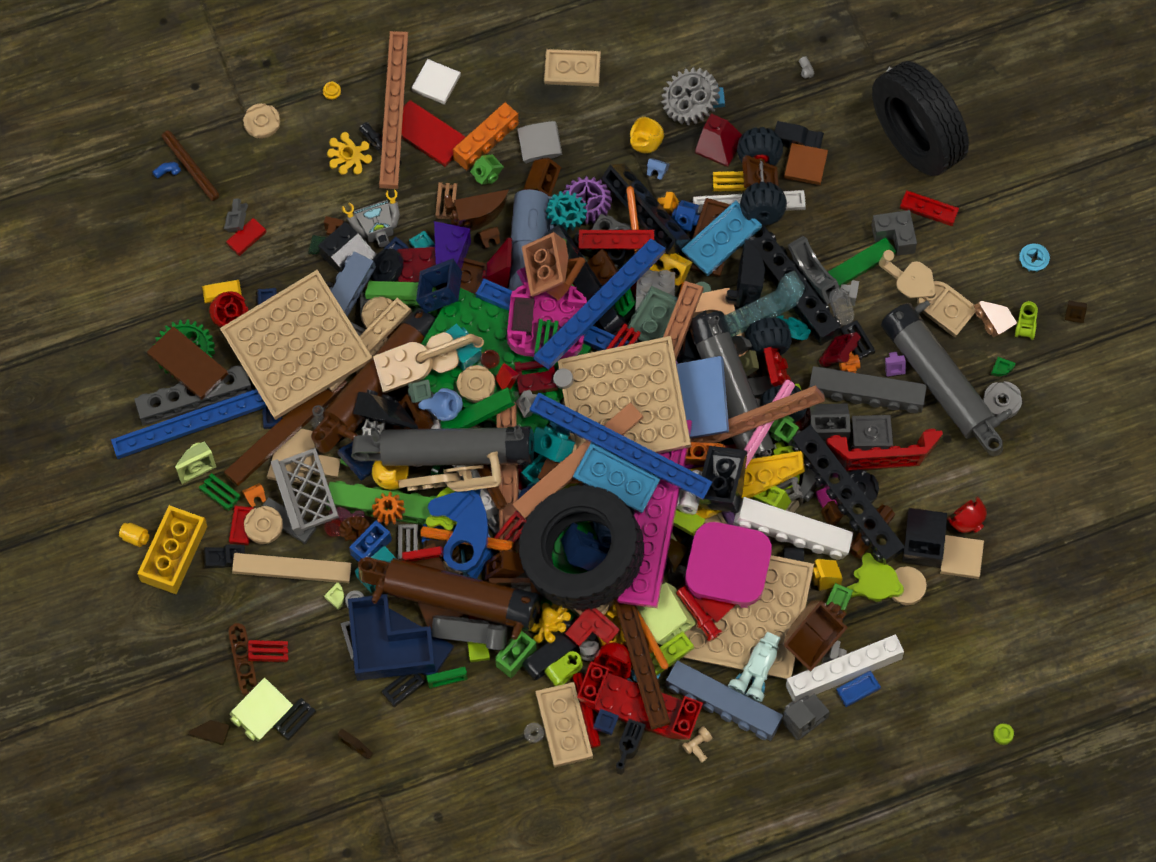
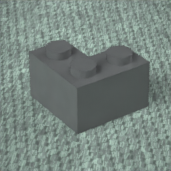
(896, 227)
(804, 715)

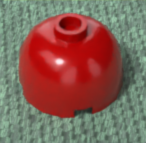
(227, 307)
(969, 516)
(616, 658)

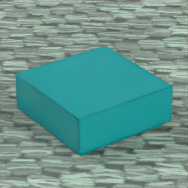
(421, 241)

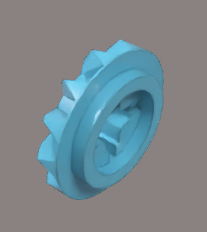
(1029, 251)

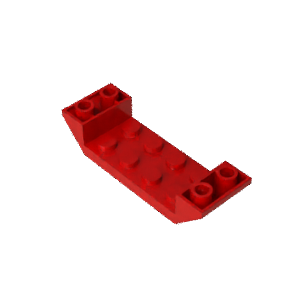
(884, 458)
(624, 699)

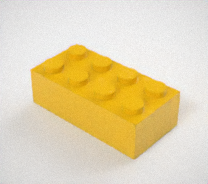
(172, 549)

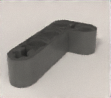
(470, 630)

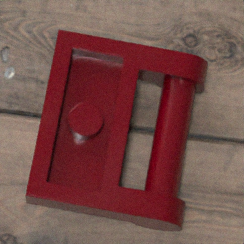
(841, 346)
(536, 382)

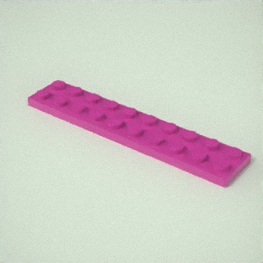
(656, 529)

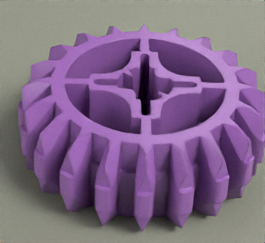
(600, 199)

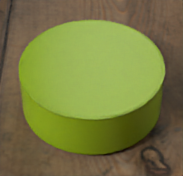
(1003, 734)

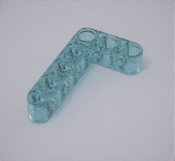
(783, 299)

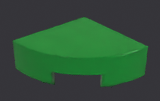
(1002, 367)

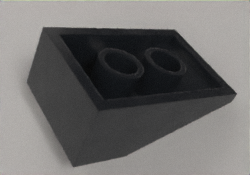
(342, 244)
(382, 410)
(727, 472)

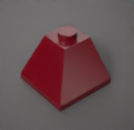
(718, 140)
(499, 265)

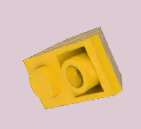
(826, 574)

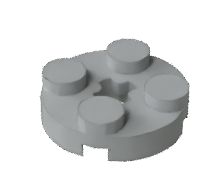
(1002, 390)

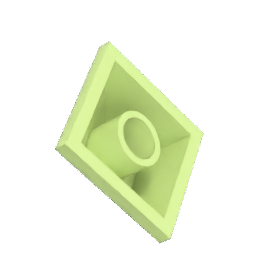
(195, 462)

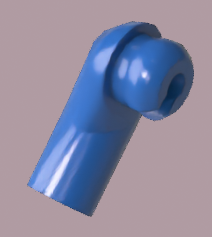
(165, 167)

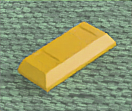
(213, 290)

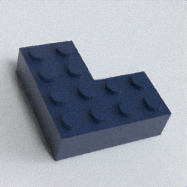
(385, 652)

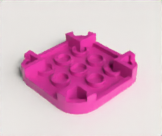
(545, 308)
(728, 564)

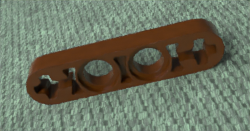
(242, 660)

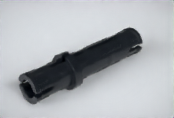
(374, 138)

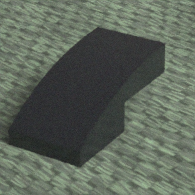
(221, 557)

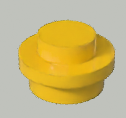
(331, 90)

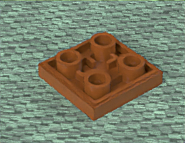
(806, 164)

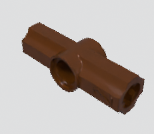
(857, 546)

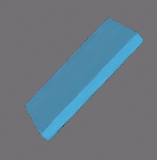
(721, 238)
(618, 476)

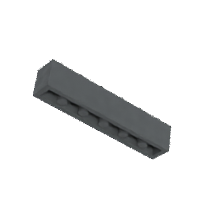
(869, 389)

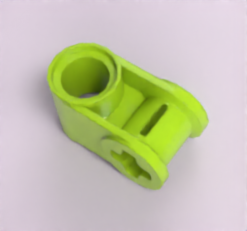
(1027, 323)
(562, 670)

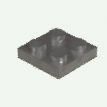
(872, 432)

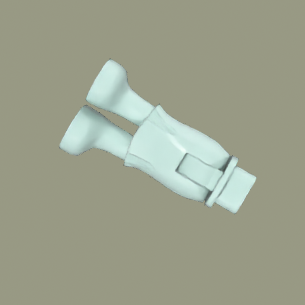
(757, 667)

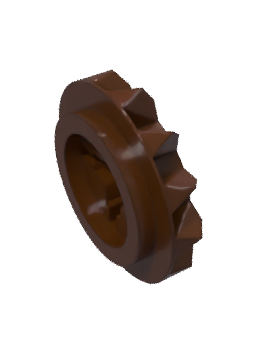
(358, 523)

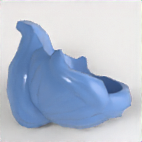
(444, 404)

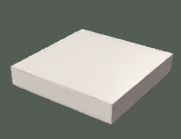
(436, 81)

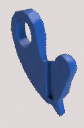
(471, 527)

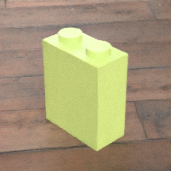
(669, 617)
(260, 710)

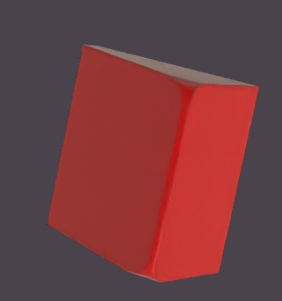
(506, 376)

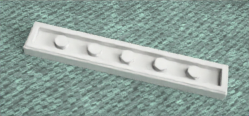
(794, 199)

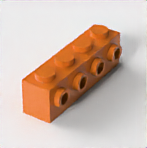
(486, 136)

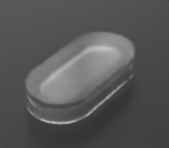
(841, 305)

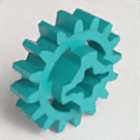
(576, 212)

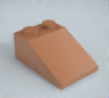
(545, 263)

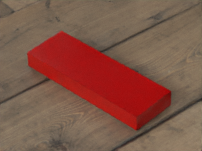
(929, 208)

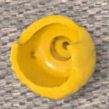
(646, 135)
(388, 476)

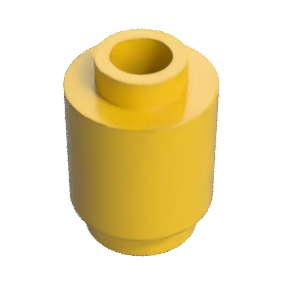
(134, 534)

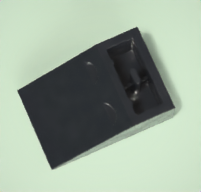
(924, 537)

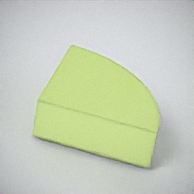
(335, 596)

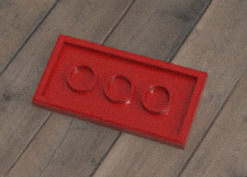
(429, 133)

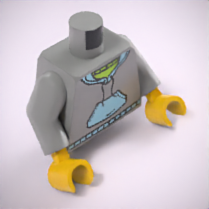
(376, 220)

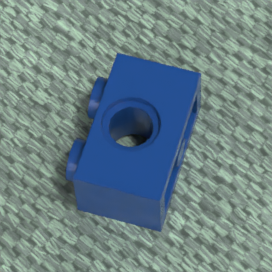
(370, 541)

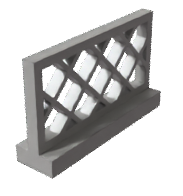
(288, 495)

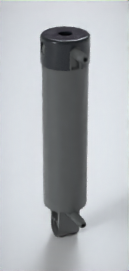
(713, 339)
(943, 376)
(446, 446)

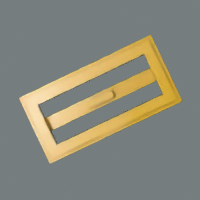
(730, 178)

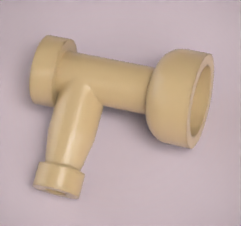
(692, 746)

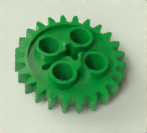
(202, 336)

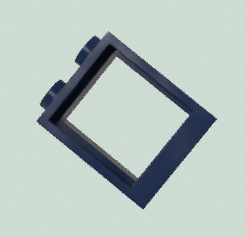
(430, 278)

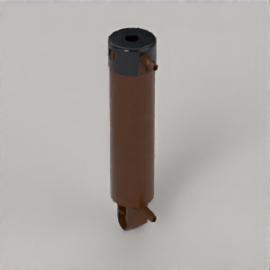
(339, 415)
(451, 592)

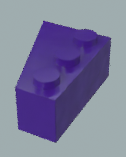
(451, 243)

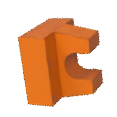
(252, 492)

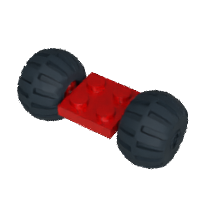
(770, 340)

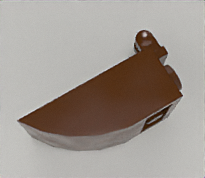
(476, 210)
(815, 632)

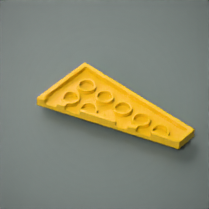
(764, 474)

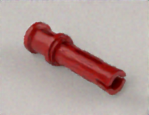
(703, 620)

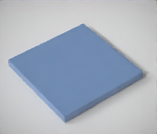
(704, 396)

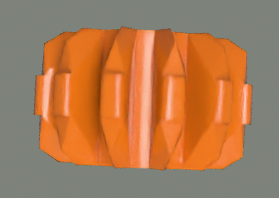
(390, 515)

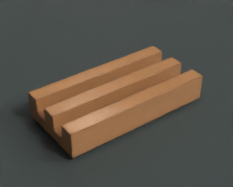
(447, 187)

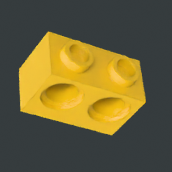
(673, 261)

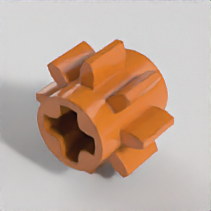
(852, 365)

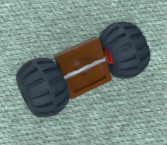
(763, 198)

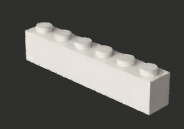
(794, 528)
(845, 668)

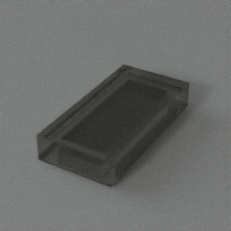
(523, 315)

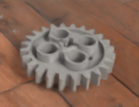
(690, 96)

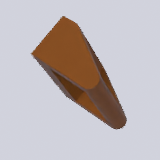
(573, 269)

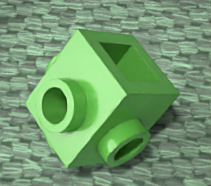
(486, 169)
(783, 429)

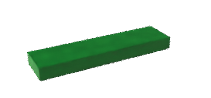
(861, 262)
(481, 410)

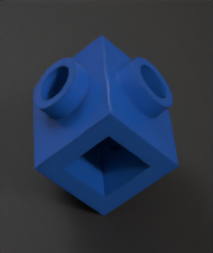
(686, 215)

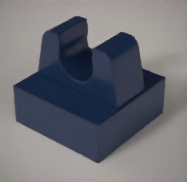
(605, 722)

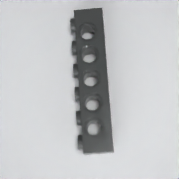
(189, 403)

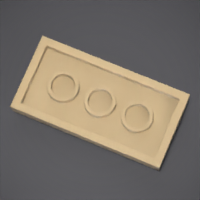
(564, 724)

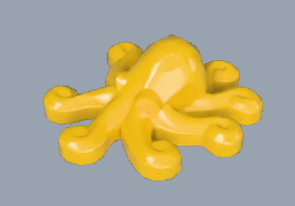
(347, 154)
(550, 621)

